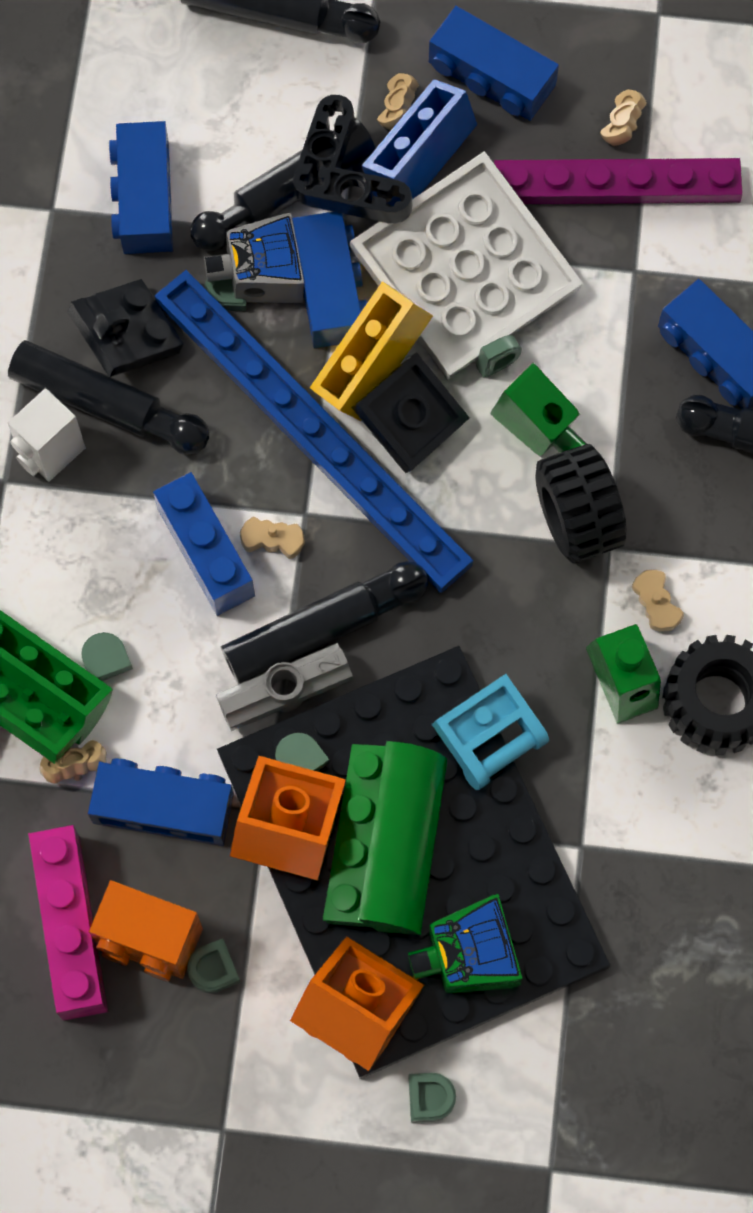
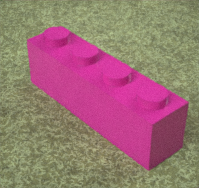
(67, 922)

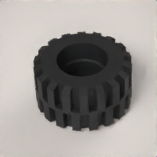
(581, 503)
(687, 711)

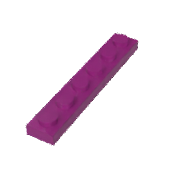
(624, 180)

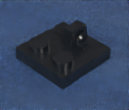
(125, 327)
(410, 412)

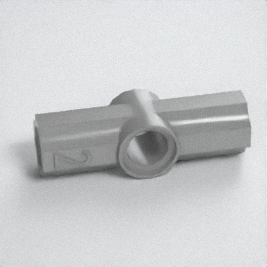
(311, 674)

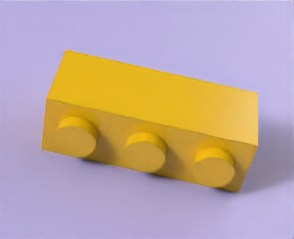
(371, 348)

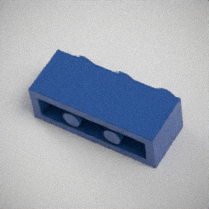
(492, 63)
(423, 138)
(142, 187)
(328, 276)
(713, 340)
(204, 543)
(161, 802)

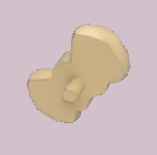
(399, 100)
(623, 117)
(272, 537)
(656, 600)
(74, 763)

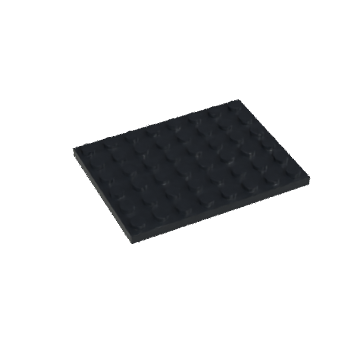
(482, 848)

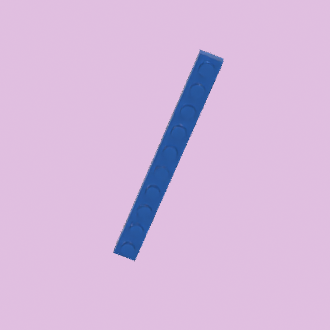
(314, 431)

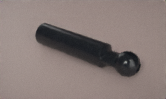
(353, 21)
(272, 192)
(106, 397)
(702, 416)
(323, 621)

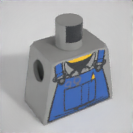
(261, 262)

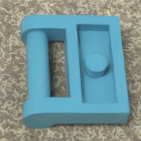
(483, 718)

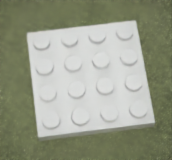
(470, 262)

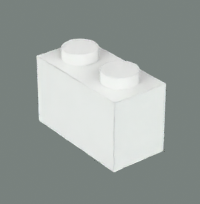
(45, 436)

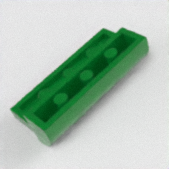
(45, 694)
(386, 837)

